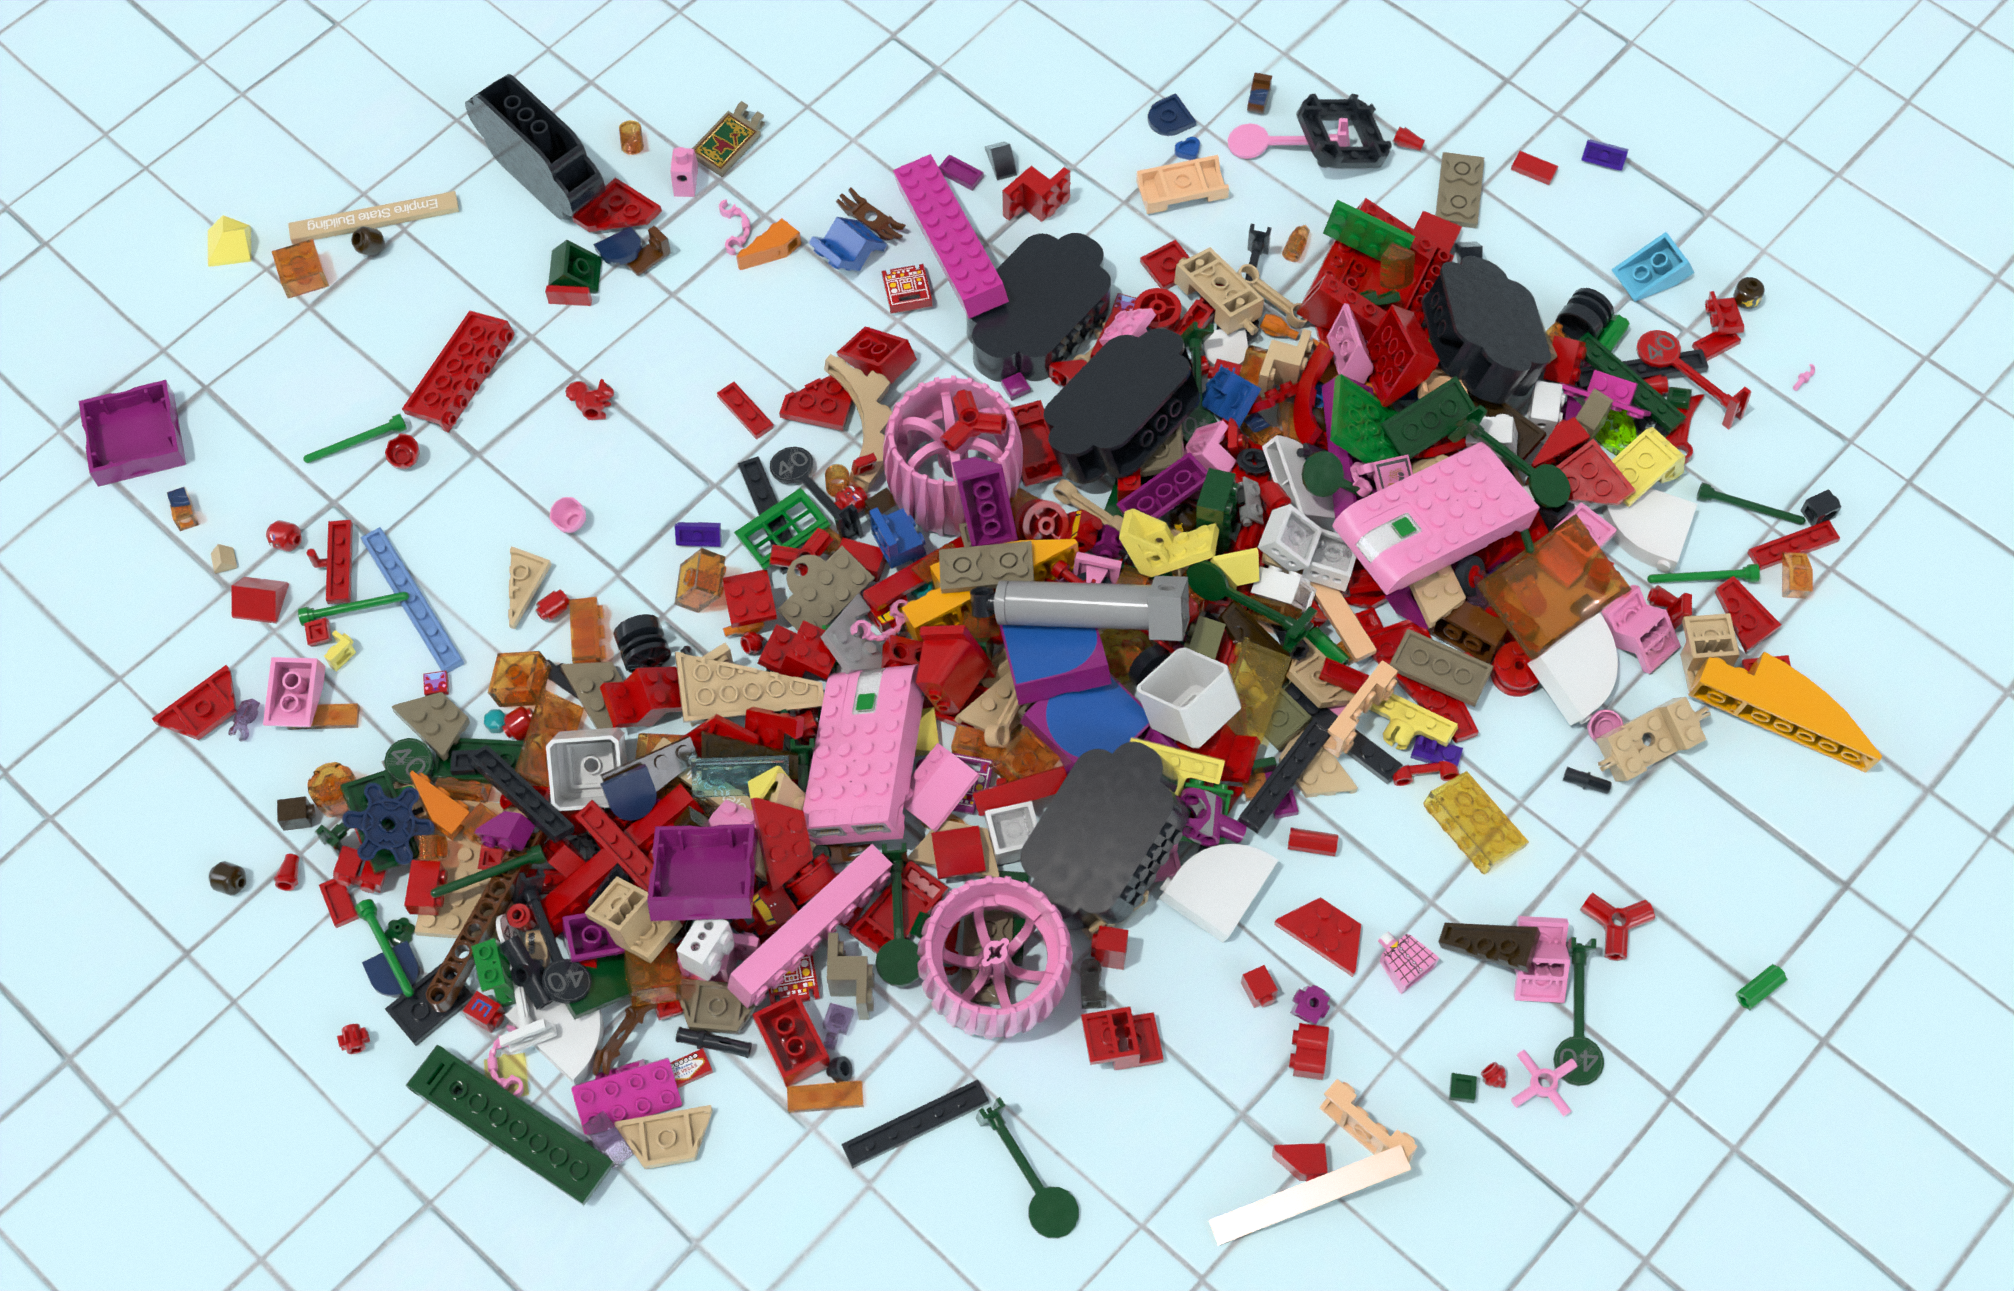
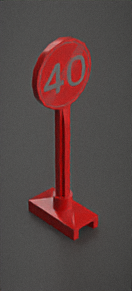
(1663, 349)

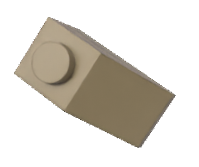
(1594, 413)

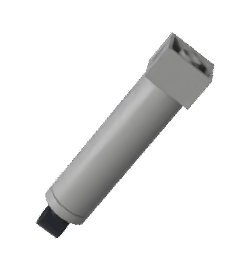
(1154, 607)

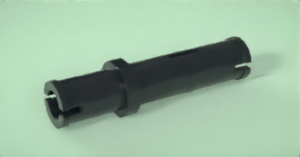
(714, 1042)

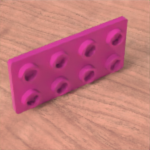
(1616, 388)
(628, 1092)

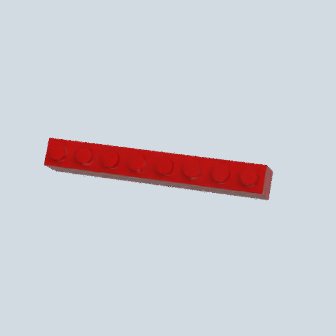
(573, 893)

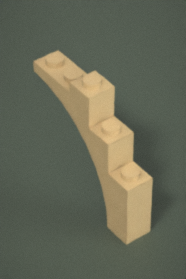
(866, 394)

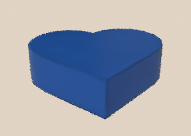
(1188, 149)

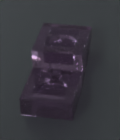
(608, 1139)

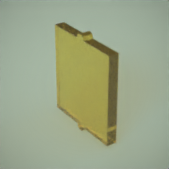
(511, 1065)

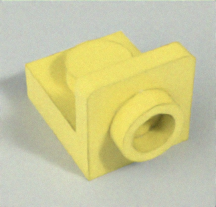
(341, 652)

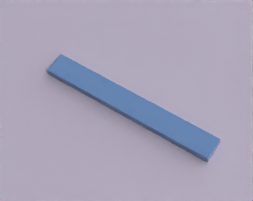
(416, 605)

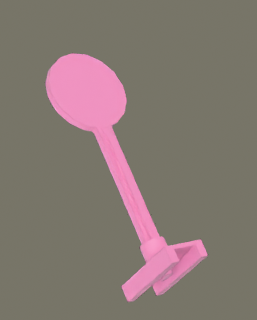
(1252, 139)

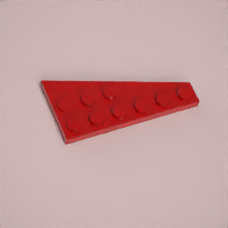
(1386, 643)

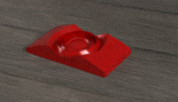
(1038, 457)
(919, 893)

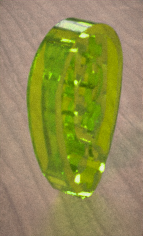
(1613, 440)

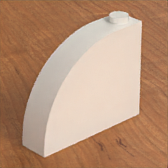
(1287, 470)
(1652, 527)
(1579, 669)
(1218, 886)
(575, 1042)

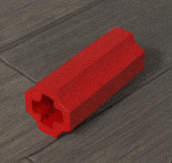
(1313, 841)

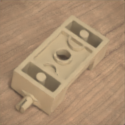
(1234, 302)
(1671, 728)

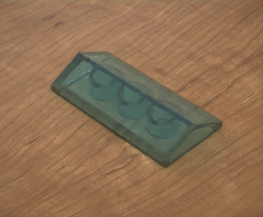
(730, 774)

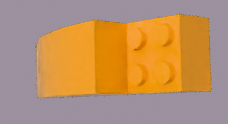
(949, 608)
(1787, 705)

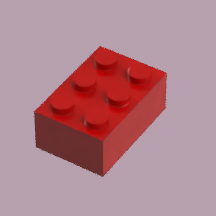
(791, 1040)

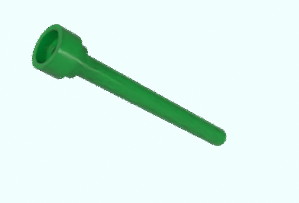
(395, 424)
(1750, 573)
(309, 614)
(368, 911)

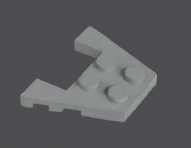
(851, 650)

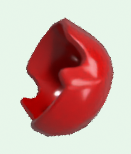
(402, 451)

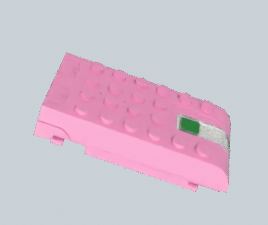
(1435, 517)
(863, 756)

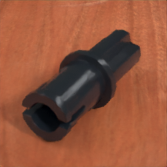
(1586, 780)

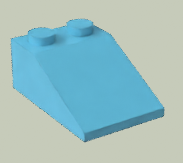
(1653, 268)

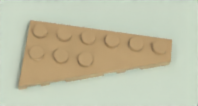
(729, 689)

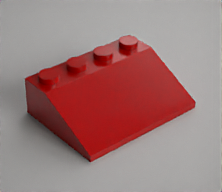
(1399, 355)

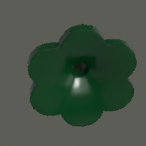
(402, 934)

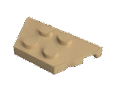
(1438, 595)
(1305, 677)
(990, 705)
(1323, 775)
(924, 852)
(666, 1136)

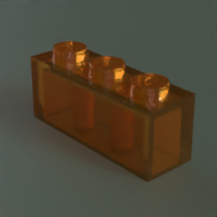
(587, 630)

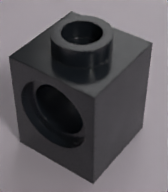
(1821, 507)

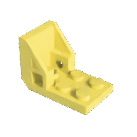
(1647, 461)
(1156, 558)

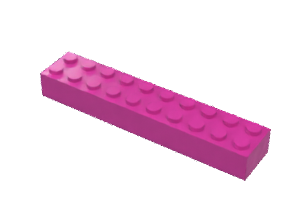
(950, 236)

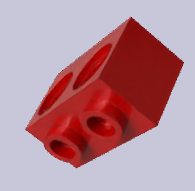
(905, 648)

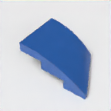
(1229, 395)

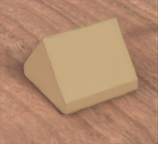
(223, 558)

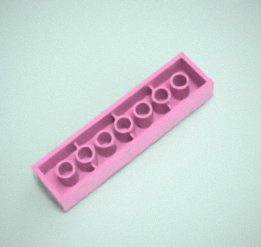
(809, 927)

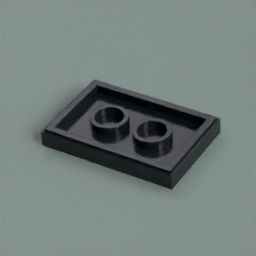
(416, 1014)

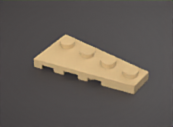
(786, 794)

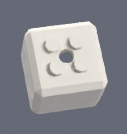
(1189, 697)
(569, 779)

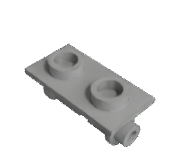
(1249, 494)

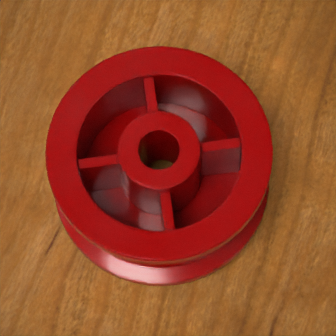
(1164, 304)
(1041, 521)
(1512, 672)
(811, 879)

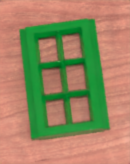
(774, 512)

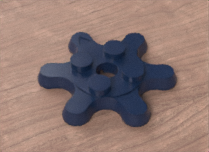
(395, 809)

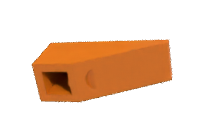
(772, 245)
(440, 808)

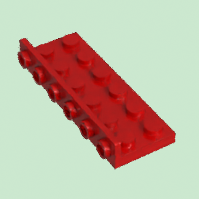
(459, 369)

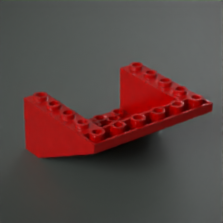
(1349, 272)

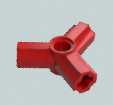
(971, 422)
(816, 545)
(1617, 936)

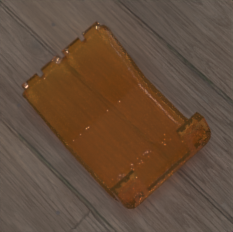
(1554, 587)

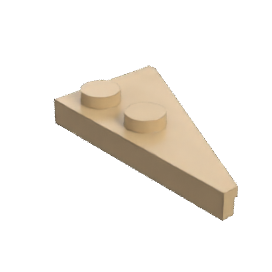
(525, 578)

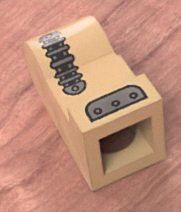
(536, 947)

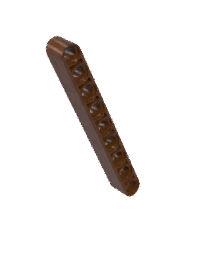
(475, 922)

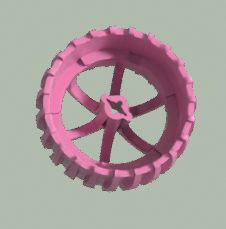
(927, 415)
(989, 895)

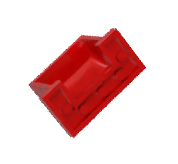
(951, 666)

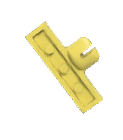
(1411, 719)
(1188, 764)

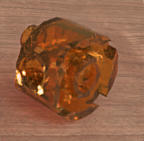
(325, 788)

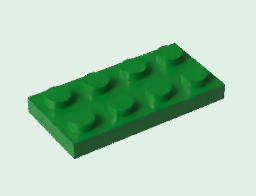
(1364, 231)

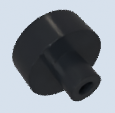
(840, 1069)

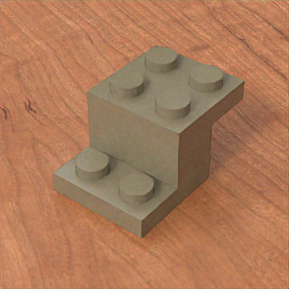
(850, 976)

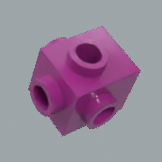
(1107, 543)
(1302, 1006)

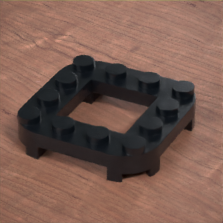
(1328, 152)

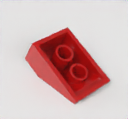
(879, 353)
(1563, 442)

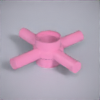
(1540, 1091)

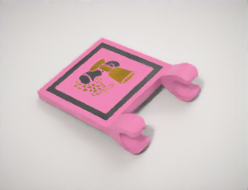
(1387, 471)

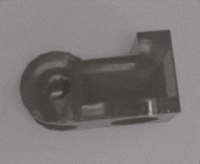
(1089, 983)

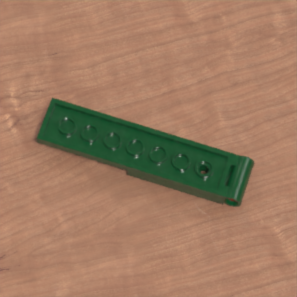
(510, 1125)

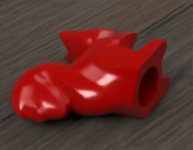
(590, 401)

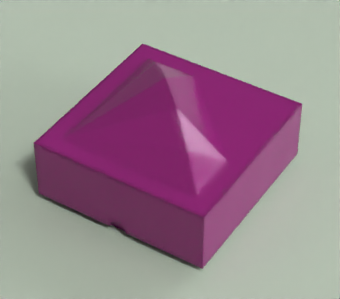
(1015, 386)

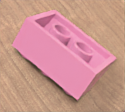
(1349, 347)
(938, 787)

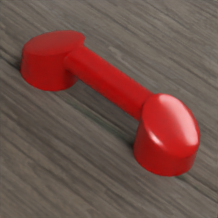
(1446, 769)

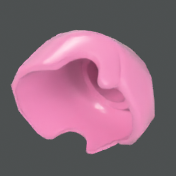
(568, 514)
(1603, 722)

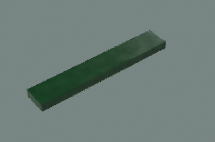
(1645, 396)

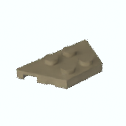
(586, 683)
(434, 721)
(713, 1007)

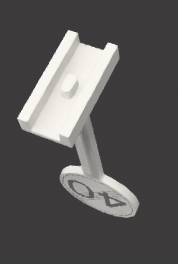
(529, 1032)

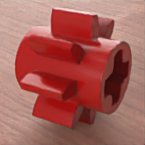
(353, 1038)

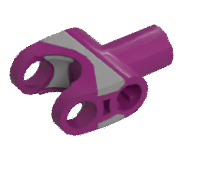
(1209, 820)

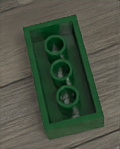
(1218, 505)

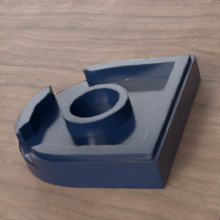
(1170, 116)
(620, 247)
(630, 793)
(382, 976)

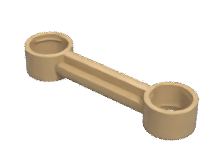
(1272, 295)
(1068, 494)
(1002, 725)

